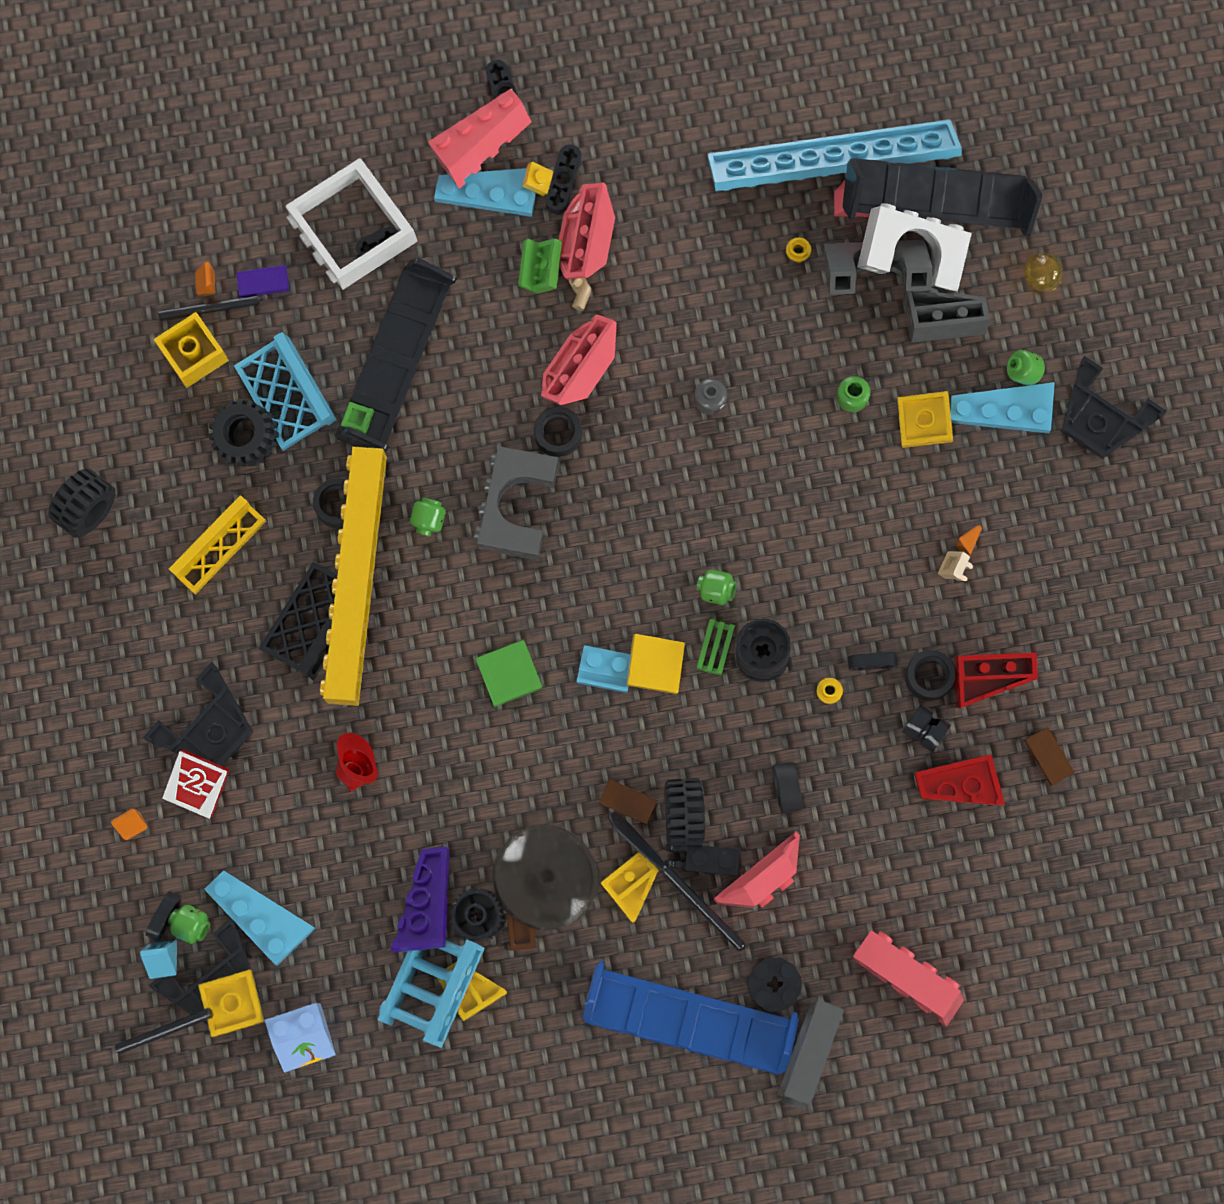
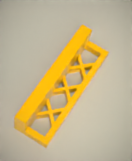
(211, 538)

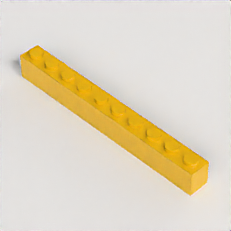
(354, 577)

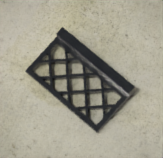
(313, 658)

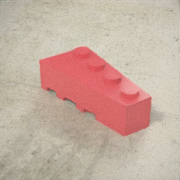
(479, 136)
(909, 976)

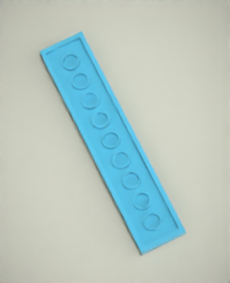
(831, 154)

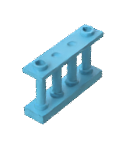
(446, 1004)

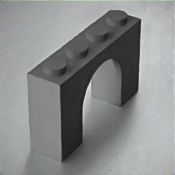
(909, 261)
(509, 469)

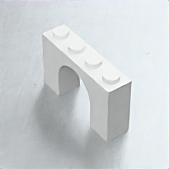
(946, 243)

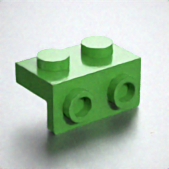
(540, 265)

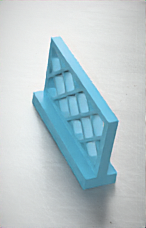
(300, 376)

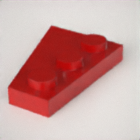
(962, 782)

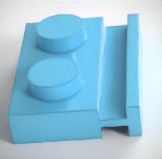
(604, 669)

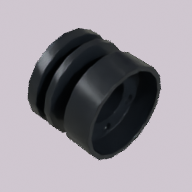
(754, 639)

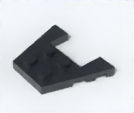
(1097, 422)
(215, 732)
(236, 962)

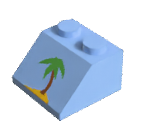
(300, 1037)

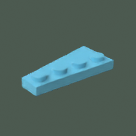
(489, 191)
(1010, 408)
(264, 921)

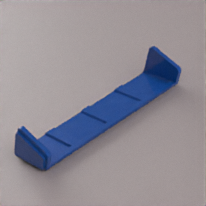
(690, 1021)

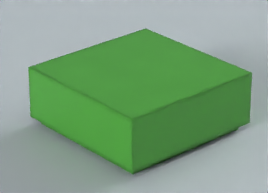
(357, 417)

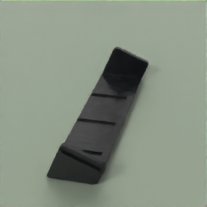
(942, 193)
(397, 351)

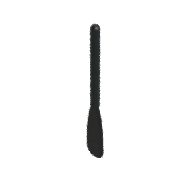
(625, 829)

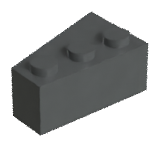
(944, 315)

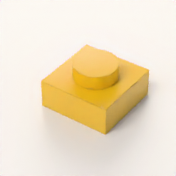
(537, 178)

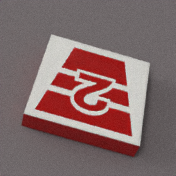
(196, 784)

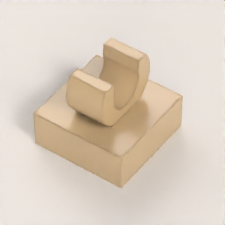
(954, 566)

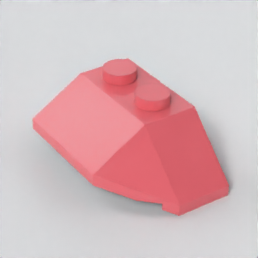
(586, 232)
(580, 362)
(764, 877)

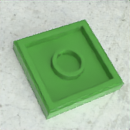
(509, 673)

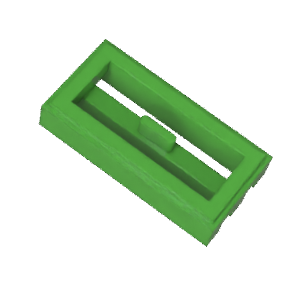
(721, 626)

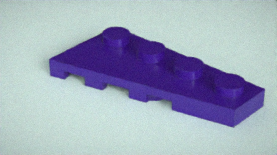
(426, 905)

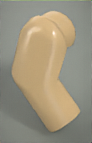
(582, 292)

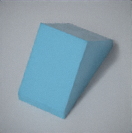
(160, 958)

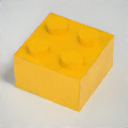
(191, 349)

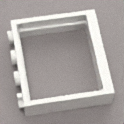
(374, 257)

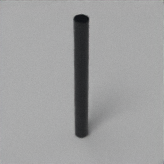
(208, 307)
(163, 1031)

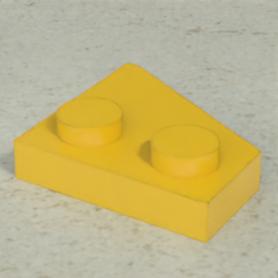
(631, 885)
(478, 995)

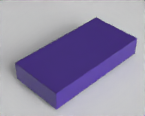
(263, 281)

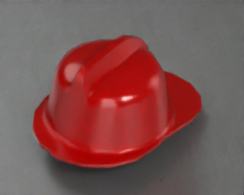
(355, 761)

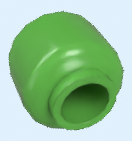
(1025, 367)
(853, 394)
(427, 516)
(716, 587)
(189, 924)

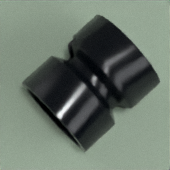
(926, 728)

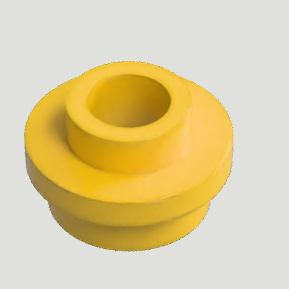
(798, 243)
(826, 698)

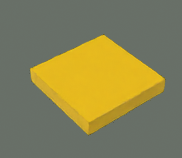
(925, 419)
(655, 664)
(233, 1003)

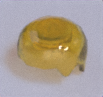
(1043, 272)

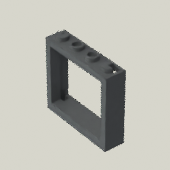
(810, 1053)

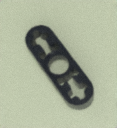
(507, 81)
(566, 190)

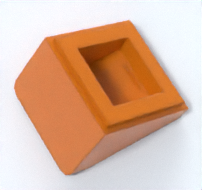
(205, 280)
(967, 541)
(129, 824)

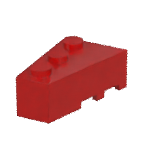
(991, 674)

